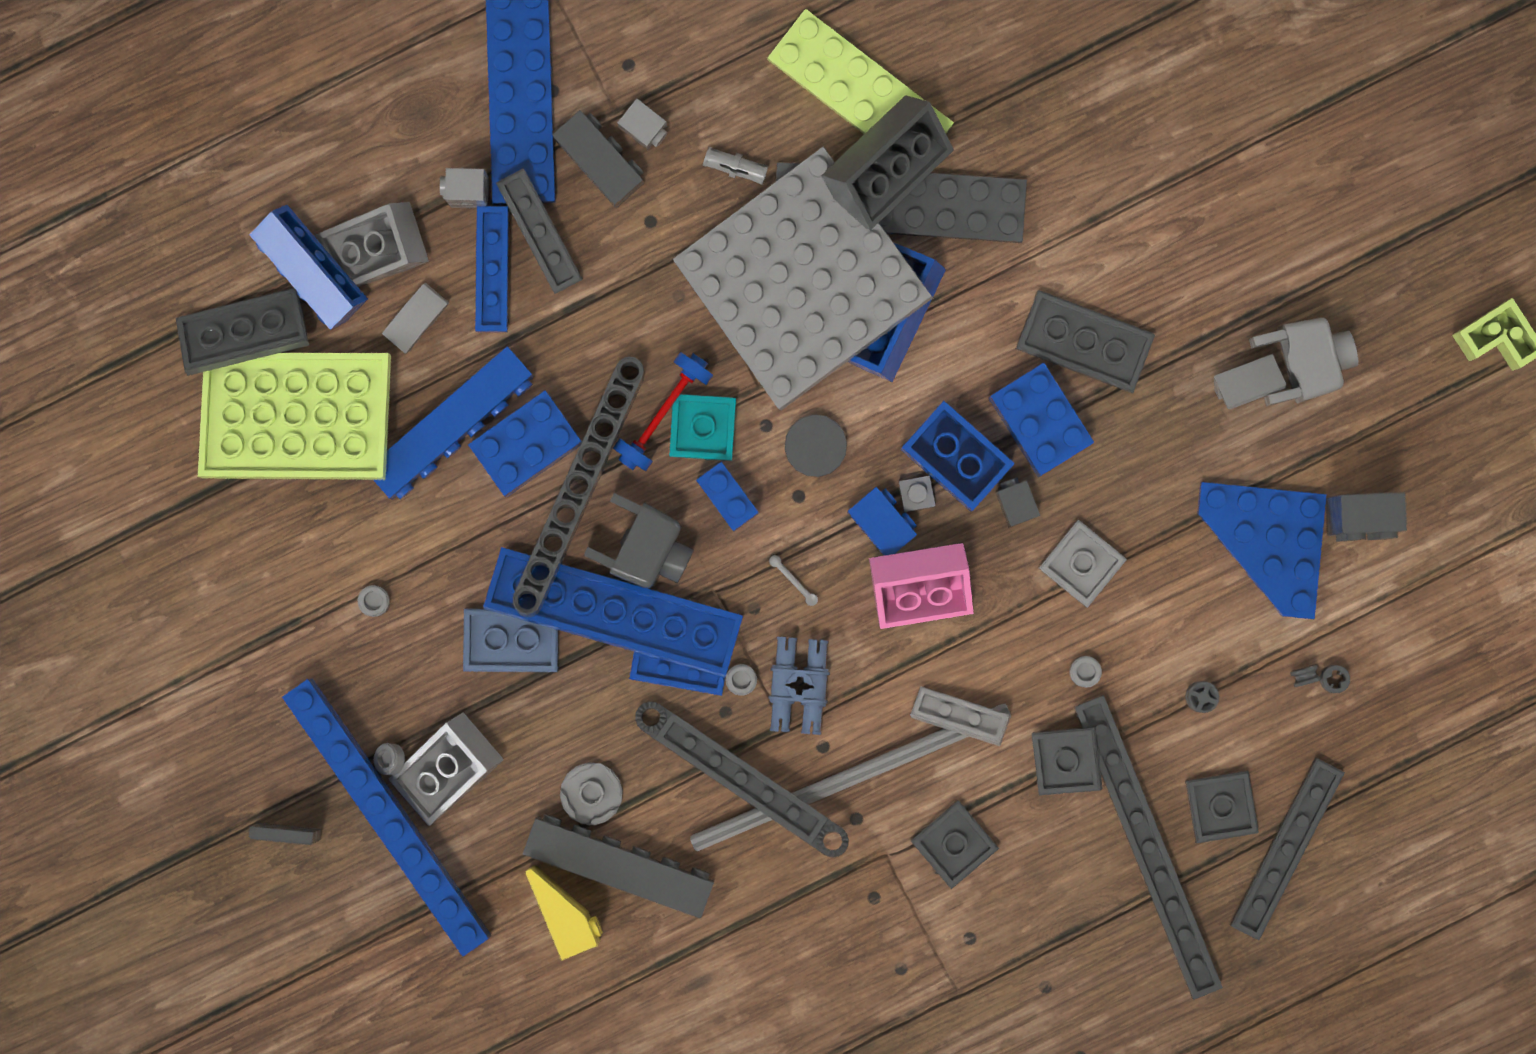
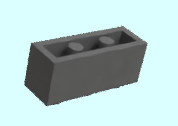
(599, 158)

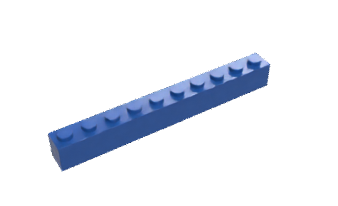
(387, 816)

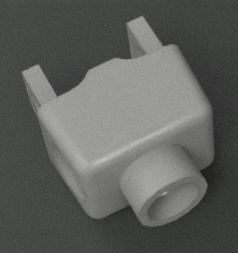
(1311, 358)

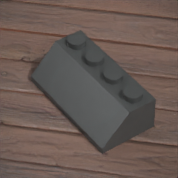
(888, 161)

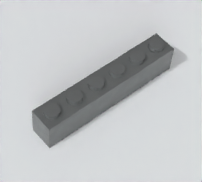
(619, 867)

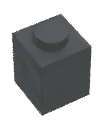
(1017, 502)

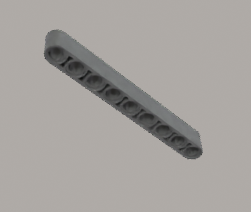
(582, 471)

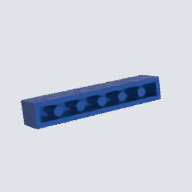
(452, 421)

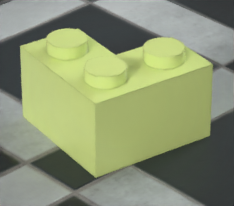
(1503, 328)

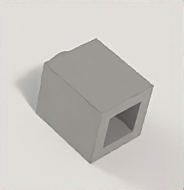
(643, 125)

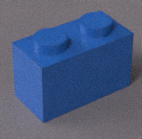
(727, 496)
(882, 521)

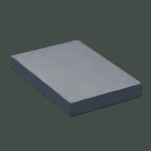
(507, 644)

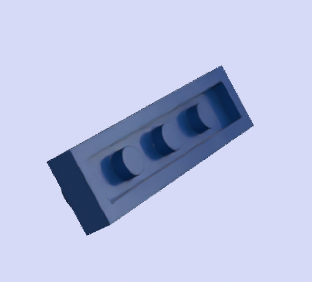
(492, 269)

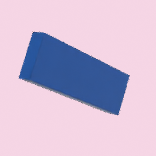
(667, 673)

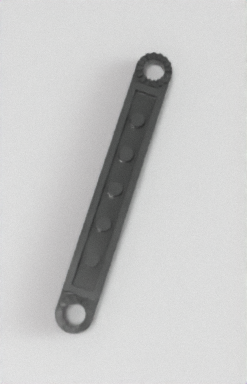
(742, 779)

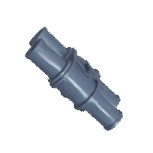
(812, 698)

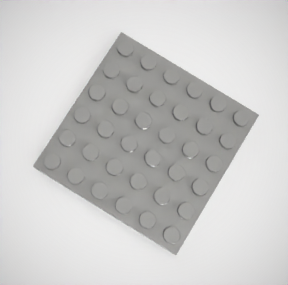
(800, 282)

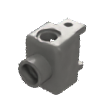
(647, 547)

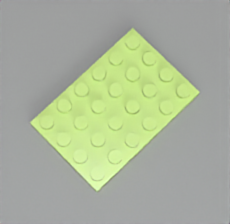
(296, 417)

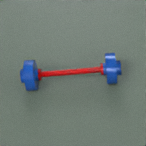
(693, 369)

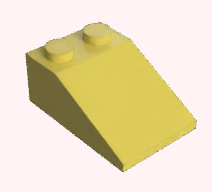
(566, 918)

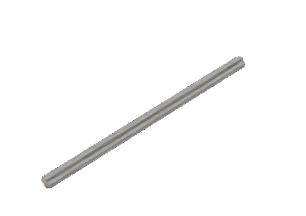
(835, 783)

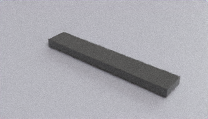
(1287, 849)

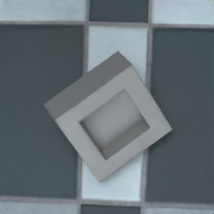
(916, 494)

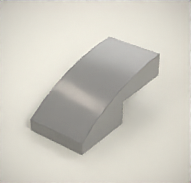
(415, 318)

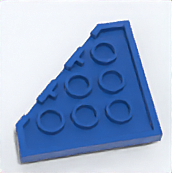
(1272, 538)

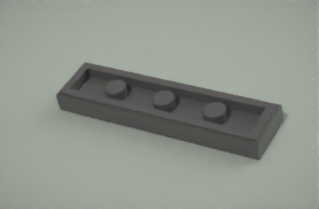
(539, 230)

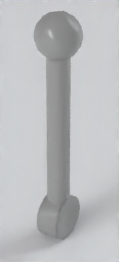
(811, 599)

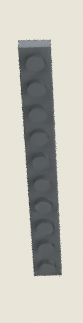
(1150, 850)

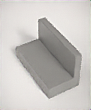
(1249, 382)

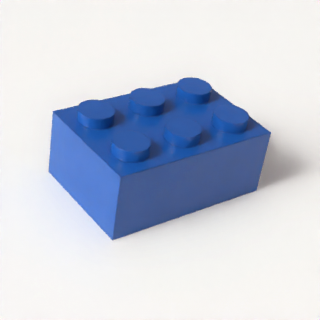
(1041, 420)
(525, 444)
(957, 456)

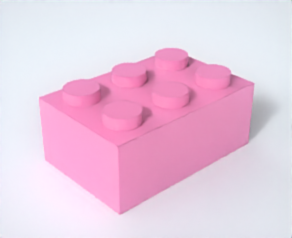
(921, 585)

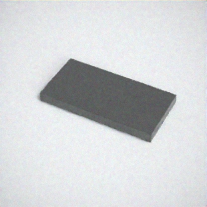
(242, 331)
(1085, 341)

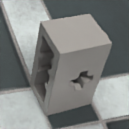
(465, 187)

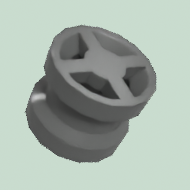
(1207, 698)

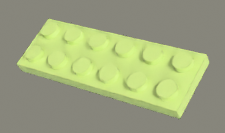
(840, 73)

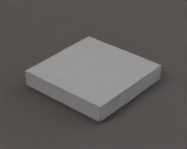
(1082, 563)

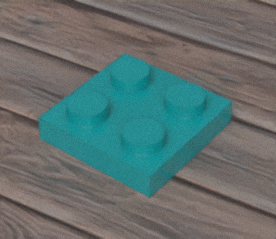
(702, 427)

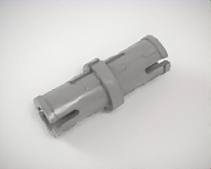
(735, 165)

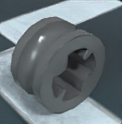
(1305, 675)
(1342, 685)

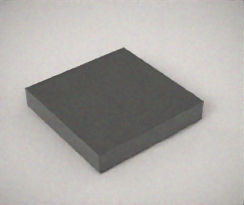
(1067, 761)
(1221, 807)
(284, 833)
(954, 844)

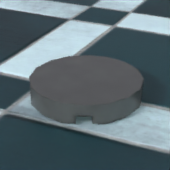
(815, 445)

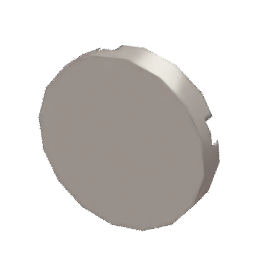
(591, 793)

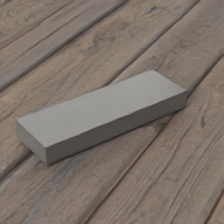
(960, 716)

